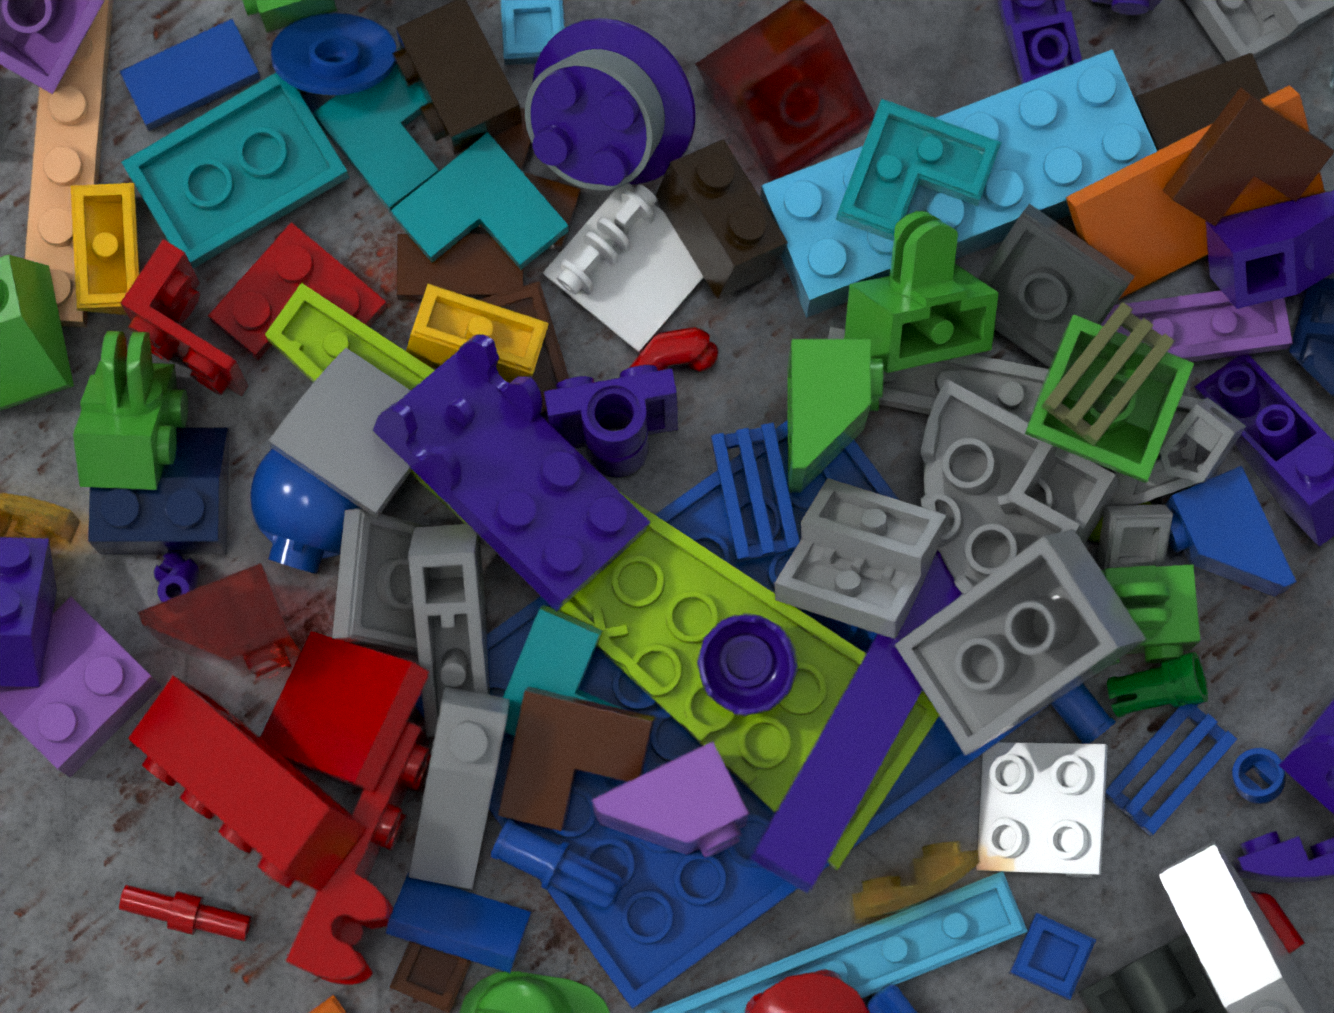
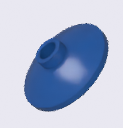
(333, 54)

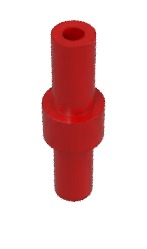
(185, 913)

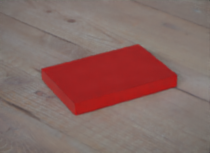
(344, 709)

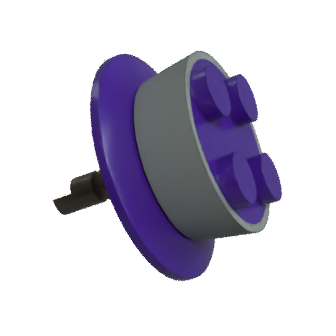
(608, 105)

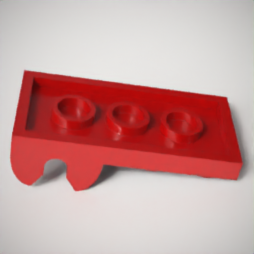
(348, 899)

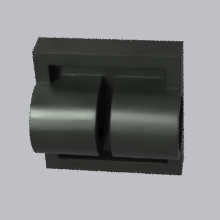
(1159, 982)

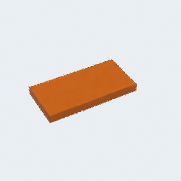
(1144, 228)

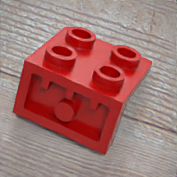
(167, 294)

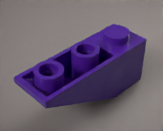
(1272, 250)
(1279, 443)

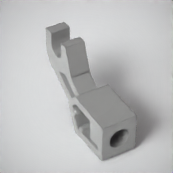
(1206, 425)

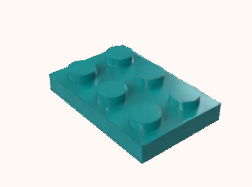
(235, 169)

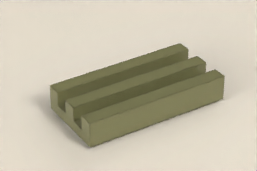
(1140, 332)

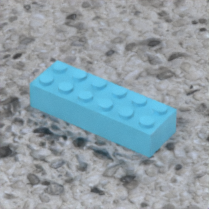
(1054, 140)

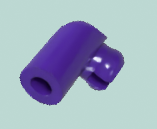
(175, 576)

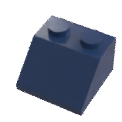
(180, 516)

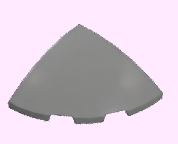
(1001, 485)

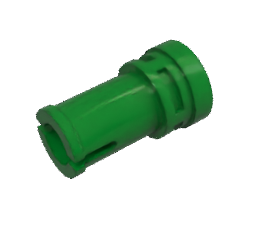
(1175, 683)

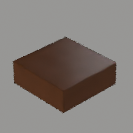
(431, 976)

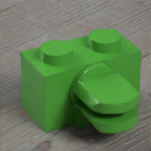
(926, 304)
(128, 417)
(1161, 605)

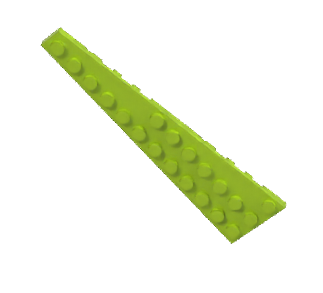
(660, 606)

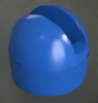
(1267, 766)

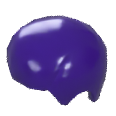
(747, 664)

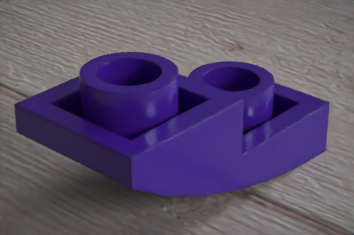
(1039, 36)
(1284, 861)

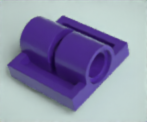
(638, 401)

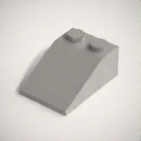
(1019, 640)

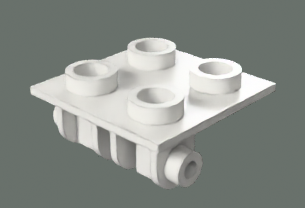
(627, 266)
(1042, 808)

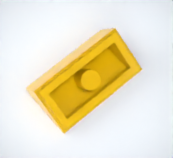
(104, 245)
(452, 318)

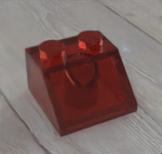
(787, 88)
(229, 624)

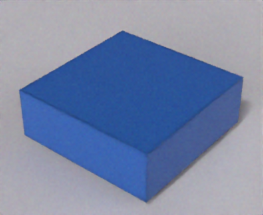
(1052, 956)

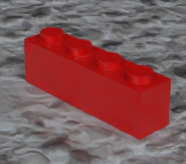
(246, 785)

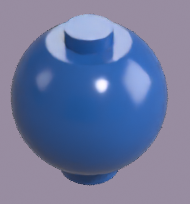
(297, 513)

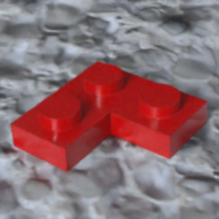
(272, 280)

